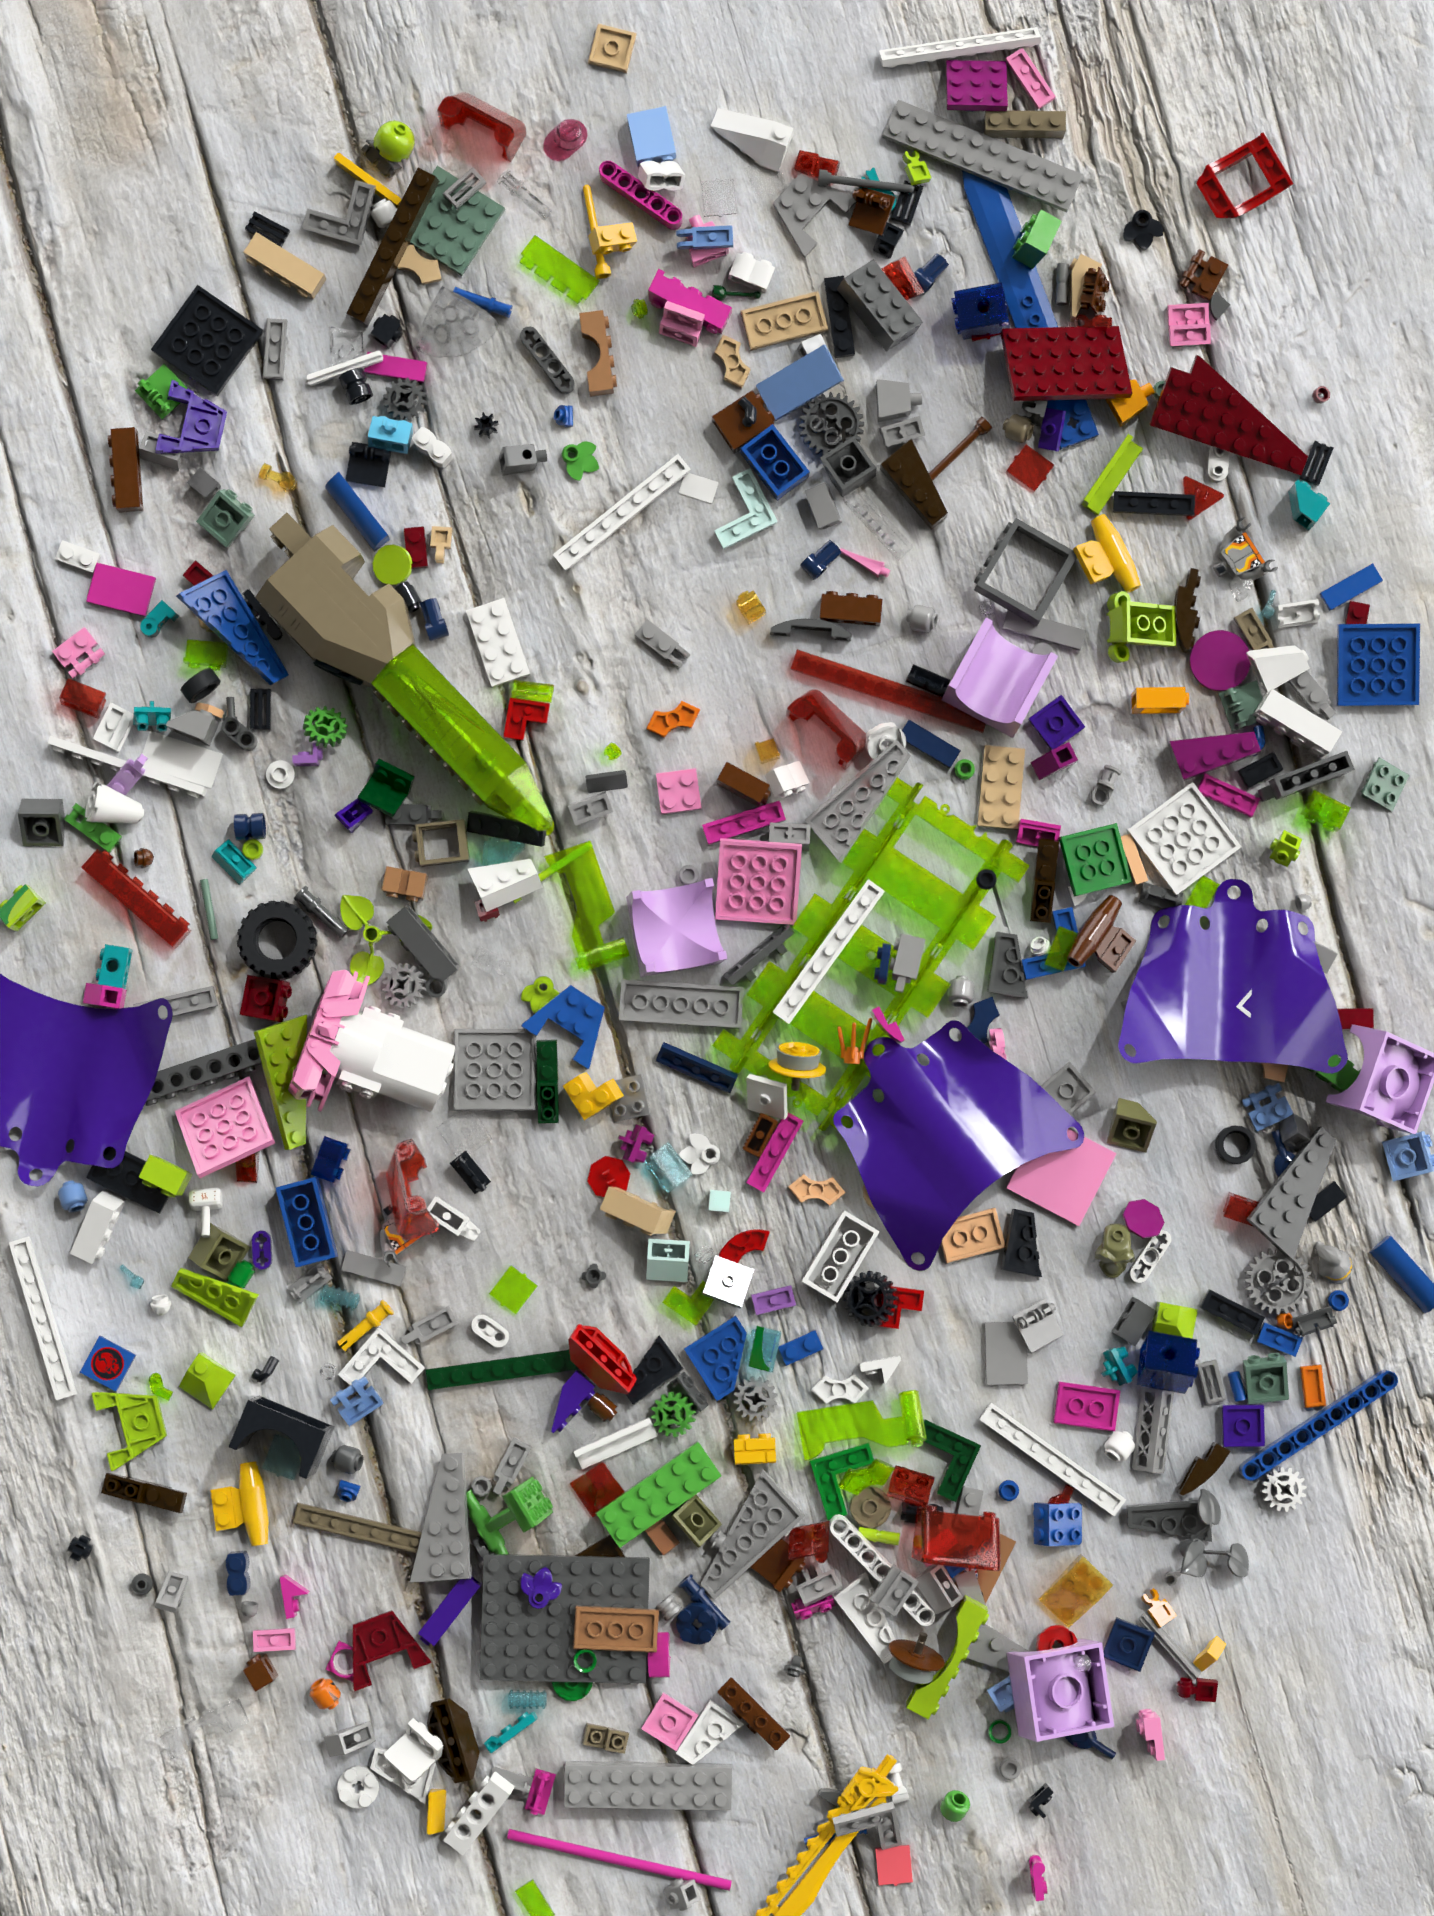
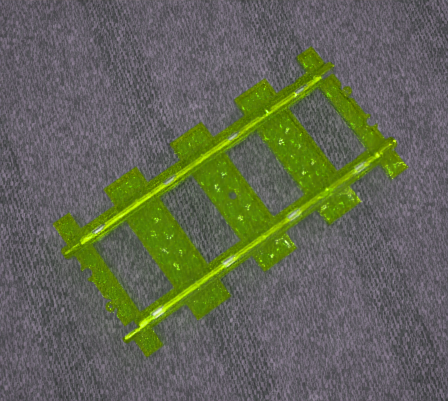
(954, 913)

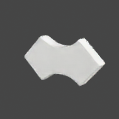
(830, 1389)

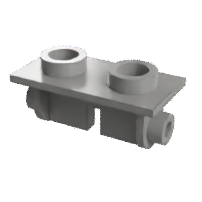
(309, 1283)
(521, 1782)

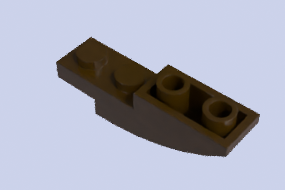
(1185, 617)
(1044, 880)
(144, 1492)

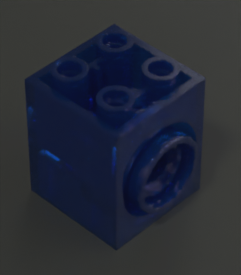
(969, 304)
(1167, 1362)

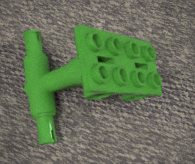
(525, 1505)

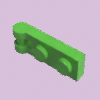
(98, 832)

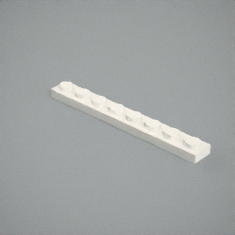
(959, 47)
(621, 512)
(115, 764)
(828, 951)
(42, 1318)
(1052, 1459)

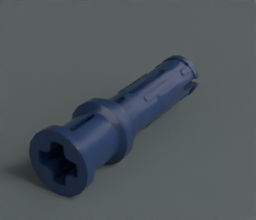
(697, 1594)

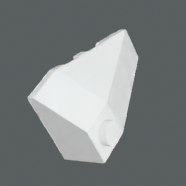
(757, 137)

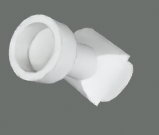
(902, 1793)

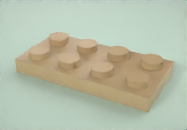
(1001, 787)

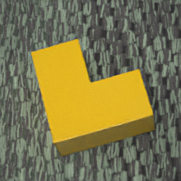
(1209, 1654)

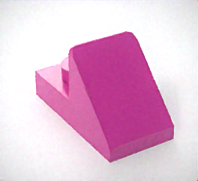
(290, 1589)

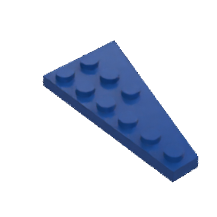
(230, 618)

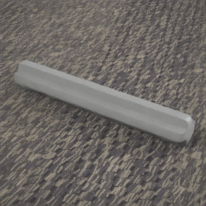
(1170, 1647)

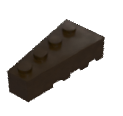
(914, 483)

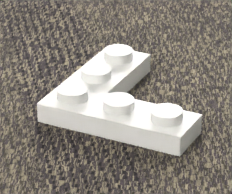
(381, 1346)

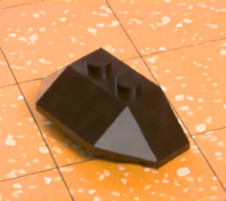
(455, 1731)

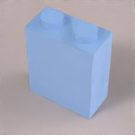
(651, 135)

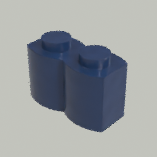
(238, 1580)

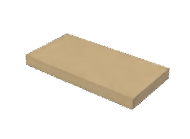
(784, 320)

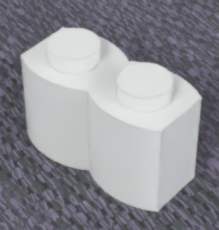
(661, 175)
(751, 272)
(428, 445)
(787, 779)

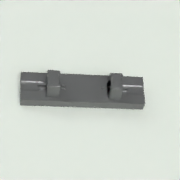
(773, 942)

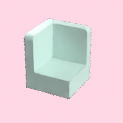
(719, 1200)

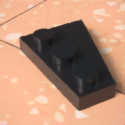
(1021, 1246)
(654, 1370)

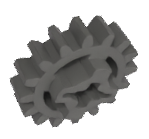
(399, 405)

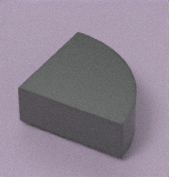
(1218, 306)
(480, 1546)

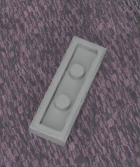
(275, 349)
(373, 1268)

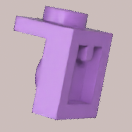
(306, 759)

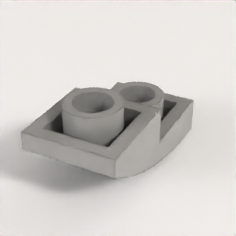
(969, 1586)

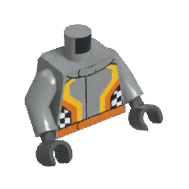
(1241, 556)
(391, 1240)

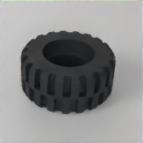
(250, 932)

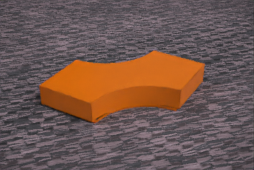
(682, 716)

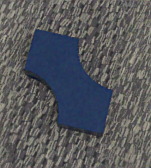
(984, 1013)

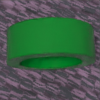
(588, 1669)
(1003, 1740)

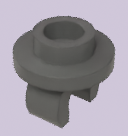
(794, 1669)

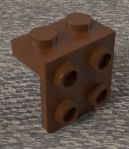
(777, 1567)

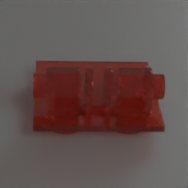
(809, 1541)

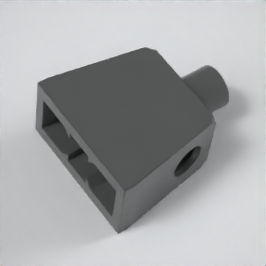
(513, 460)

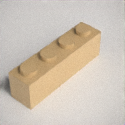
(284, 266)

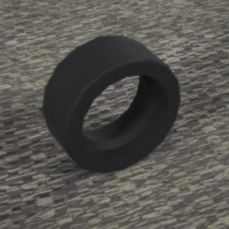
(200, 685)
(1251, 1146)

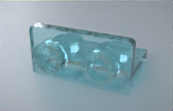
(667, 1167)

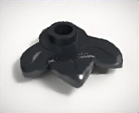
(1143, 232)

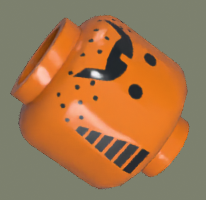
(325, 1693)

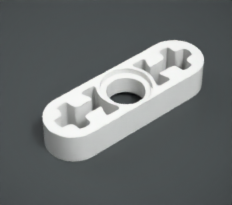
(1146, 1272)

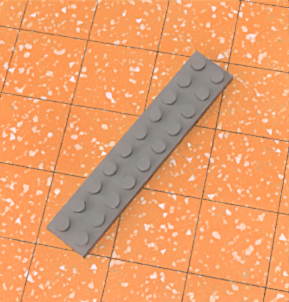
(982, 156)

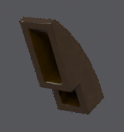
(1202, 1469)

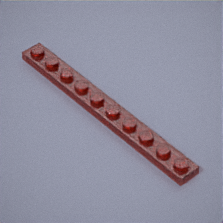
(882, 689)

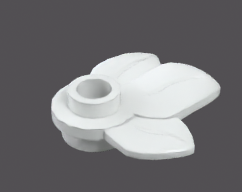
(697, 1153)

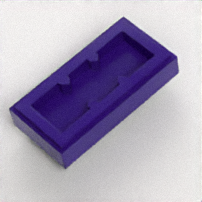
(1052, 429)

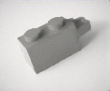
(907, 960)

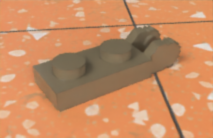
(1253, 630)

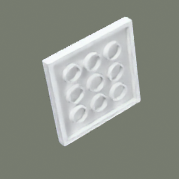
(1184, 838)

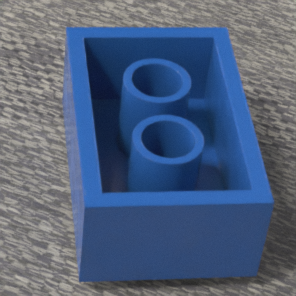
(774, 462)

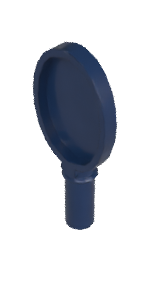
(1283, 1157)
(1088, 1740)

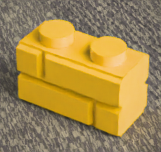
(754, 1450)

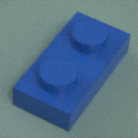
(1279, 1339)
(800, 1347)

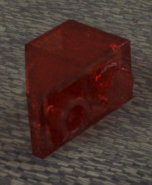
(248, 1168)

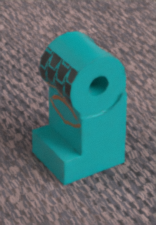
(157, 618)

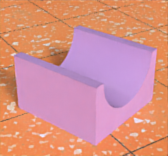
(998, 680)
(1054, 1697)

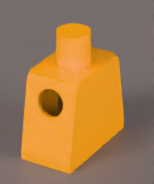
(1127, 408)

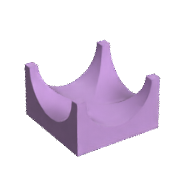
(674, 928)
(1392, 1081)

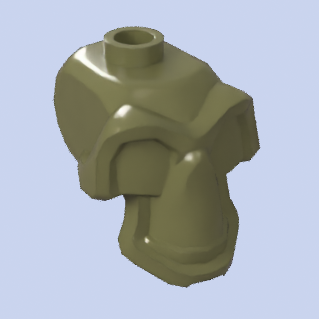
(1115, 1250)

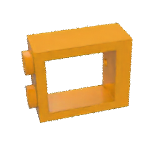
(1159, 700)

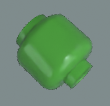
(955, 1805)

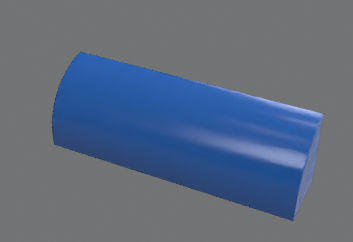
(356, 512)
(1405, 1273)

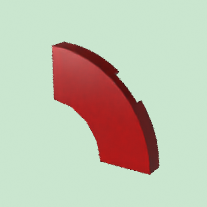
(743, 1243)

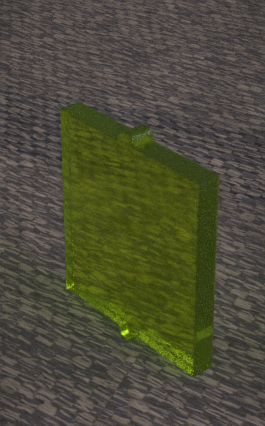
(513, 1289)

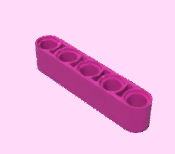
(645, 203)

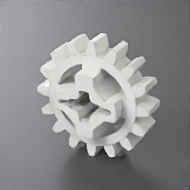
(1277, 1496)

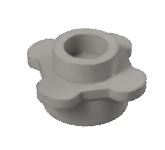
(717, 1540)

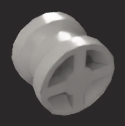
(668, 1607)

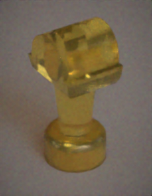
(285, 479)

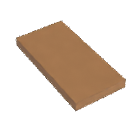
(616, 1629)

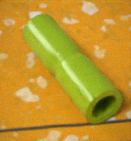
(880, 1536)

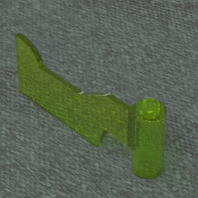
(592, 905)
(862, 1421)

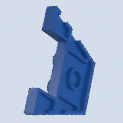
(575, 1014)

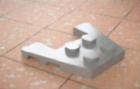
(802, 202)

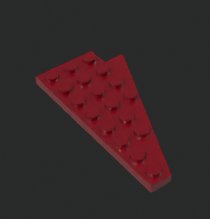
(1216, 414)

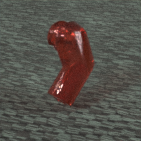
(1064, 1497)

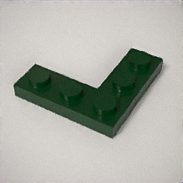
(964, 1455)

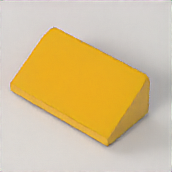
(436, 1811)

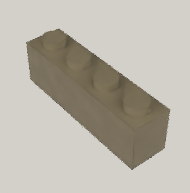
(1025, 124)

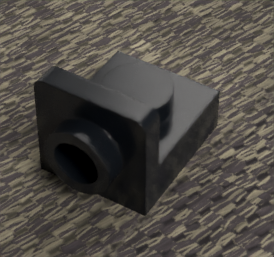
(887, 242)
(1041, 1796)

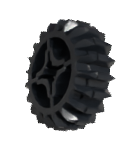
(883, 1290)

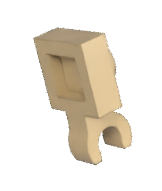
(441, 539)

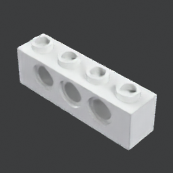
(462, 1839)

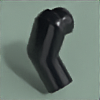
(750, 412)

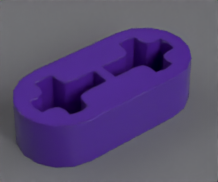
(267, 1248)

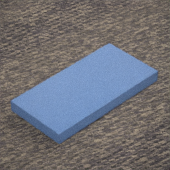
(800, 382)

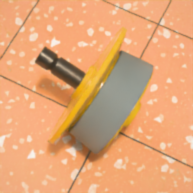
(797, 1061)

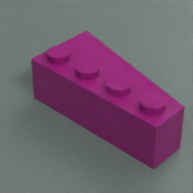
(1213, 752)

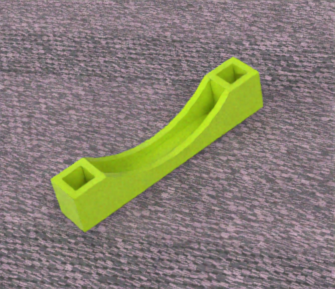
(926, 1696)

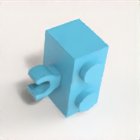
(390, 434)

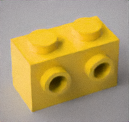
(612, 238)

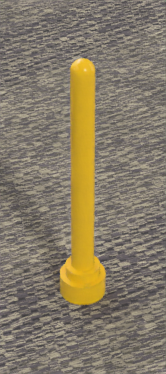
(602, 269)

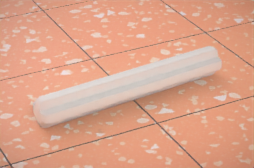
(337, 370)

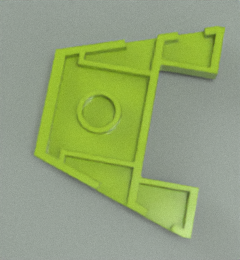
(140, 1421)

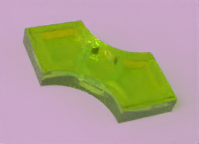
(858, 1479)

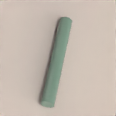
(209, 909)

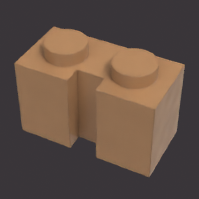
(404, 883)

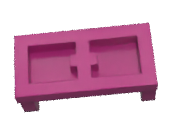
(1031, 831)

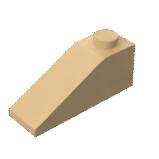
(1079, 268)

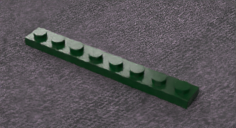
(499, 1369)

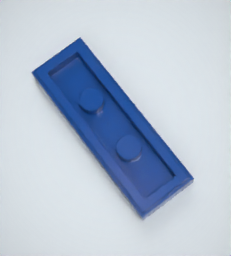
(1351, 587)

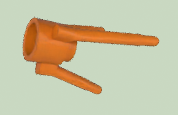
(852, 1054)

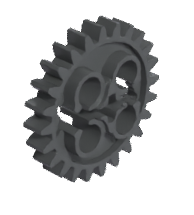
(844, 412)

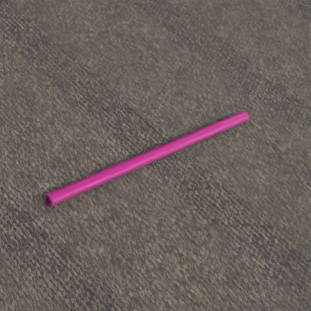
(618, 1859)

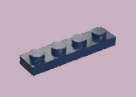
(696, 1067)

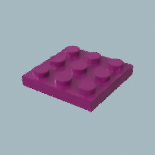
(976, 85)

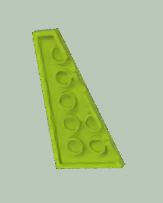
(279, 1053)

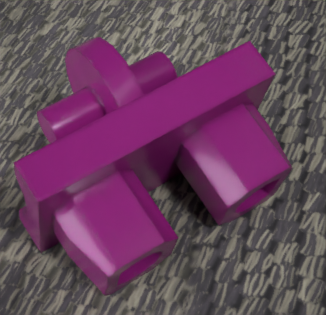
(632, 1143)

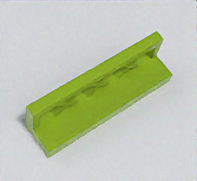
(1112, 475)

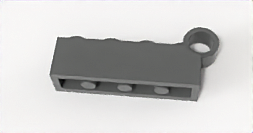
(1307, 777)
(424, 946)

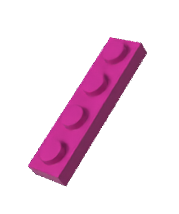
(743, 822)
(774, 1152)

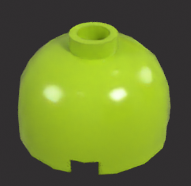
(394, 141)

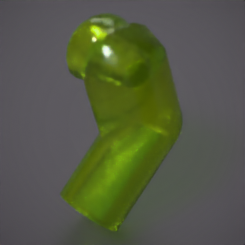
(158, 1388)

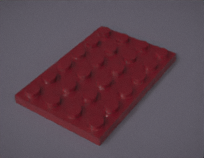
(1065, 363)

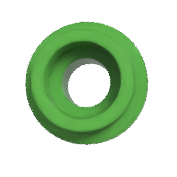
(971, 769)

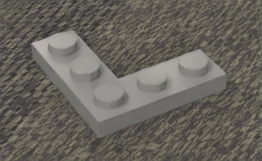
(348, 229)
(881, 1816)

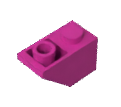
(104, 996)

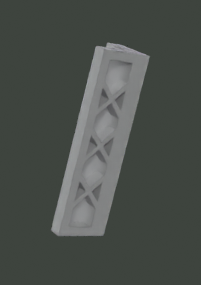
(1157, 1431)

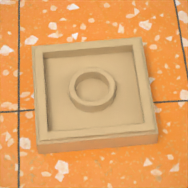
(612, 48)

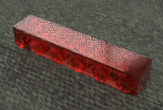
(136, 898)

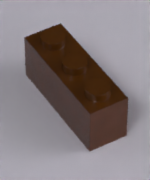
(851, 608)

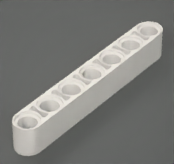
(876, 1561)

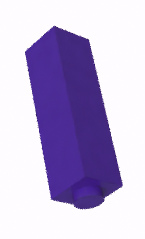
(448, 1610)

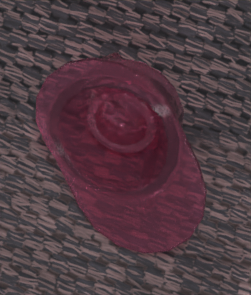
(565, 139)

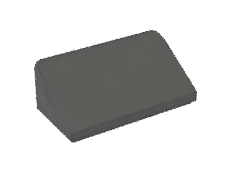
(606, 781)

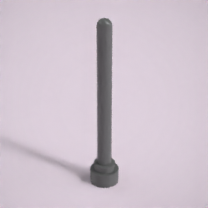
(826, 178)

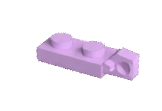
(128, 775)

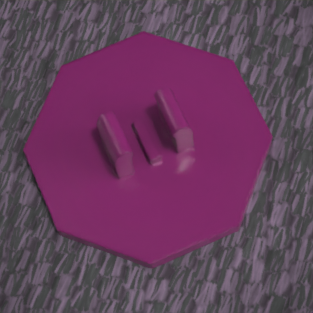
(1143, 1218)

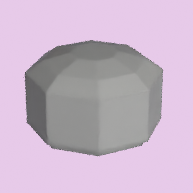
(481, 1486)

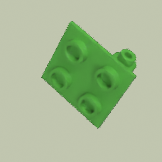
(156, 389)

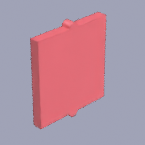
(894, 1865)

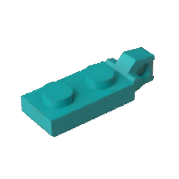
(509, 1732)

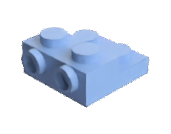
(1409, 1155)

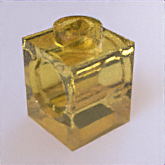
(750, 606)

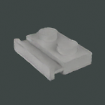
(894, 1590)

